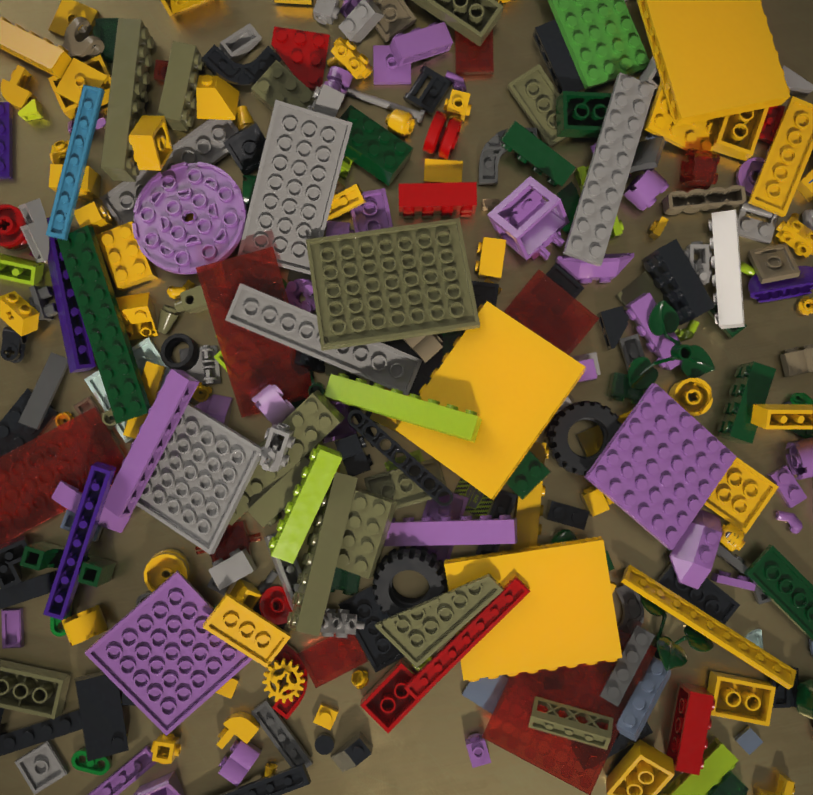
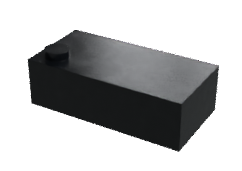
(101, 716)

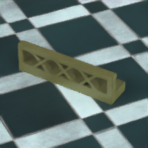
(570, 727)

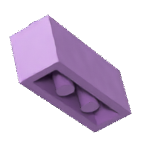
(421, 43)

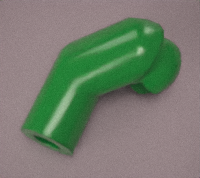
(801, 398)

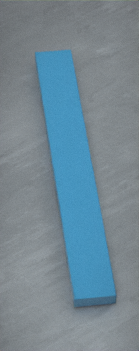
(75, 162)

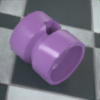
(339, 79)

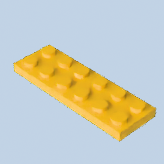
(785, 159)

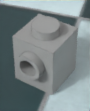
(326, 11)

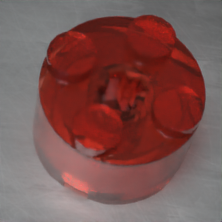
(699, 169)

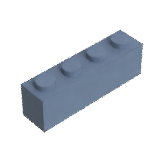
(643, 700)

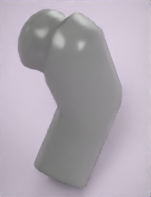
(807, 218)

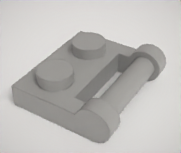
(754, 228)

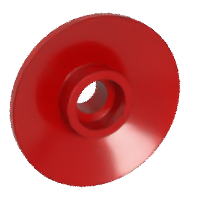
(276, 596)

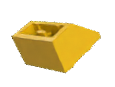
(138, 315)

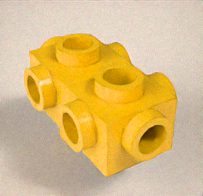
(347, 56)
(796, 235)

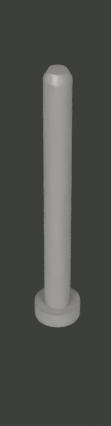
(385, 104)

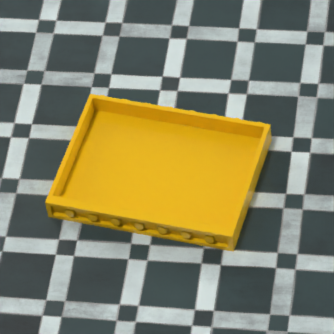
(713, 57)
(513, 386)
(558, 623)

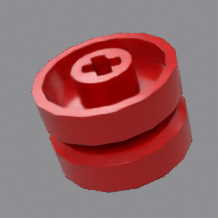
(442, 135)
(10, 232)

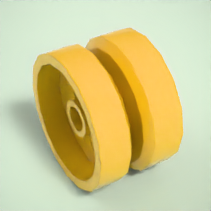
(165, 560)

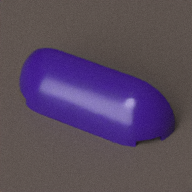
(782, 289)

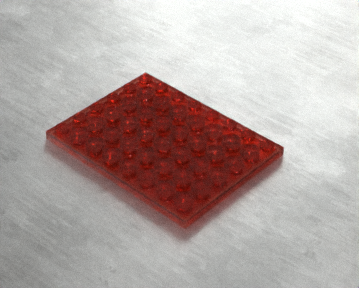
(577, 687)

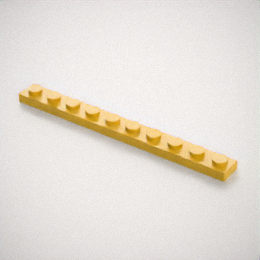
(709, 626)

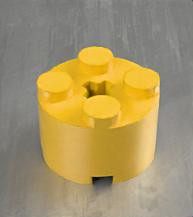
(700, 393)
(84, 625)

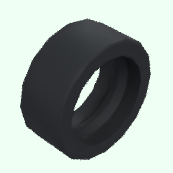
(168, 346)

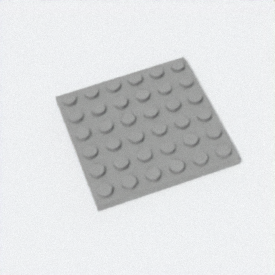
(200, 478)

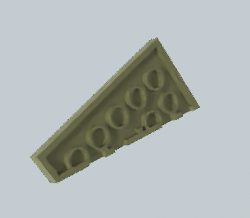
(432, 623)

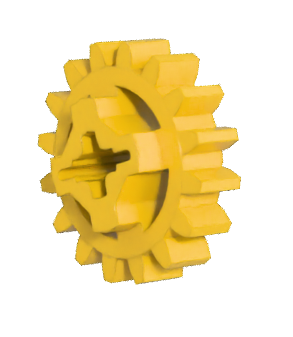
(291, 683)

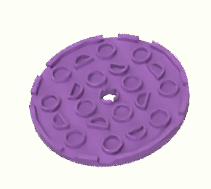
(182, 191)

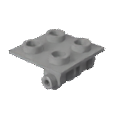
(207, 367)

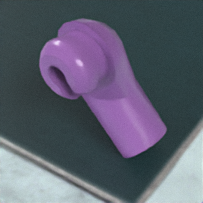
(457, 81)

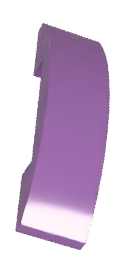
(70, 497)

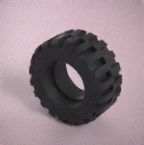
(563, 422)
(403, 560)

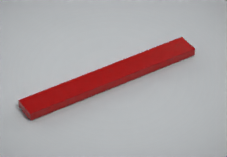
(466, 639)

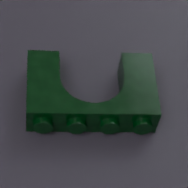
(43, 555)

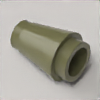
(166, 318)

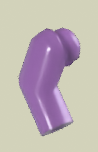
(792, 519)

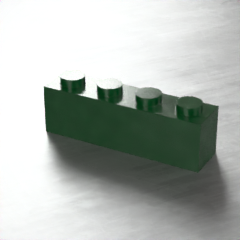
(537, 153)

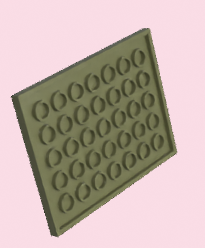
(391, 284)

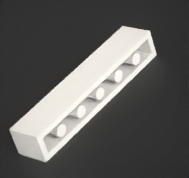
(727, 269)

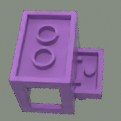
(529, 220)

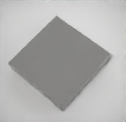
(42, 766)

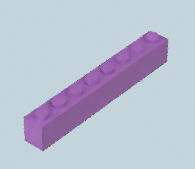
(150, 442)
(452, 532)

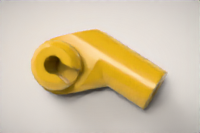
(174, 292)

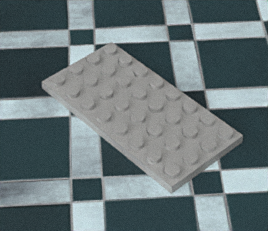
(294, 183)

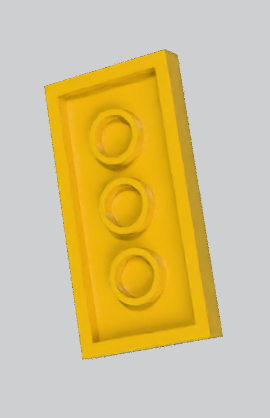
(246, 630)

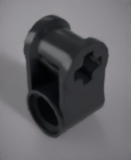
(12, 343)

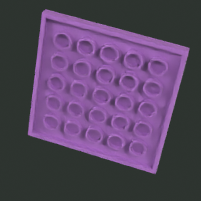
(661, 466)
(165, 655)

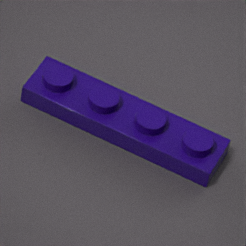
(6, 146)

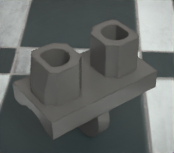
(40, 302)

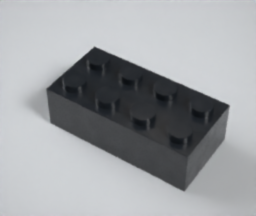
(678, 281)

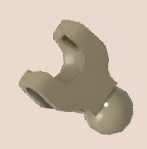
(79, 42)

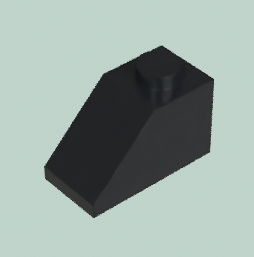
(613, 324)
(352, 752)

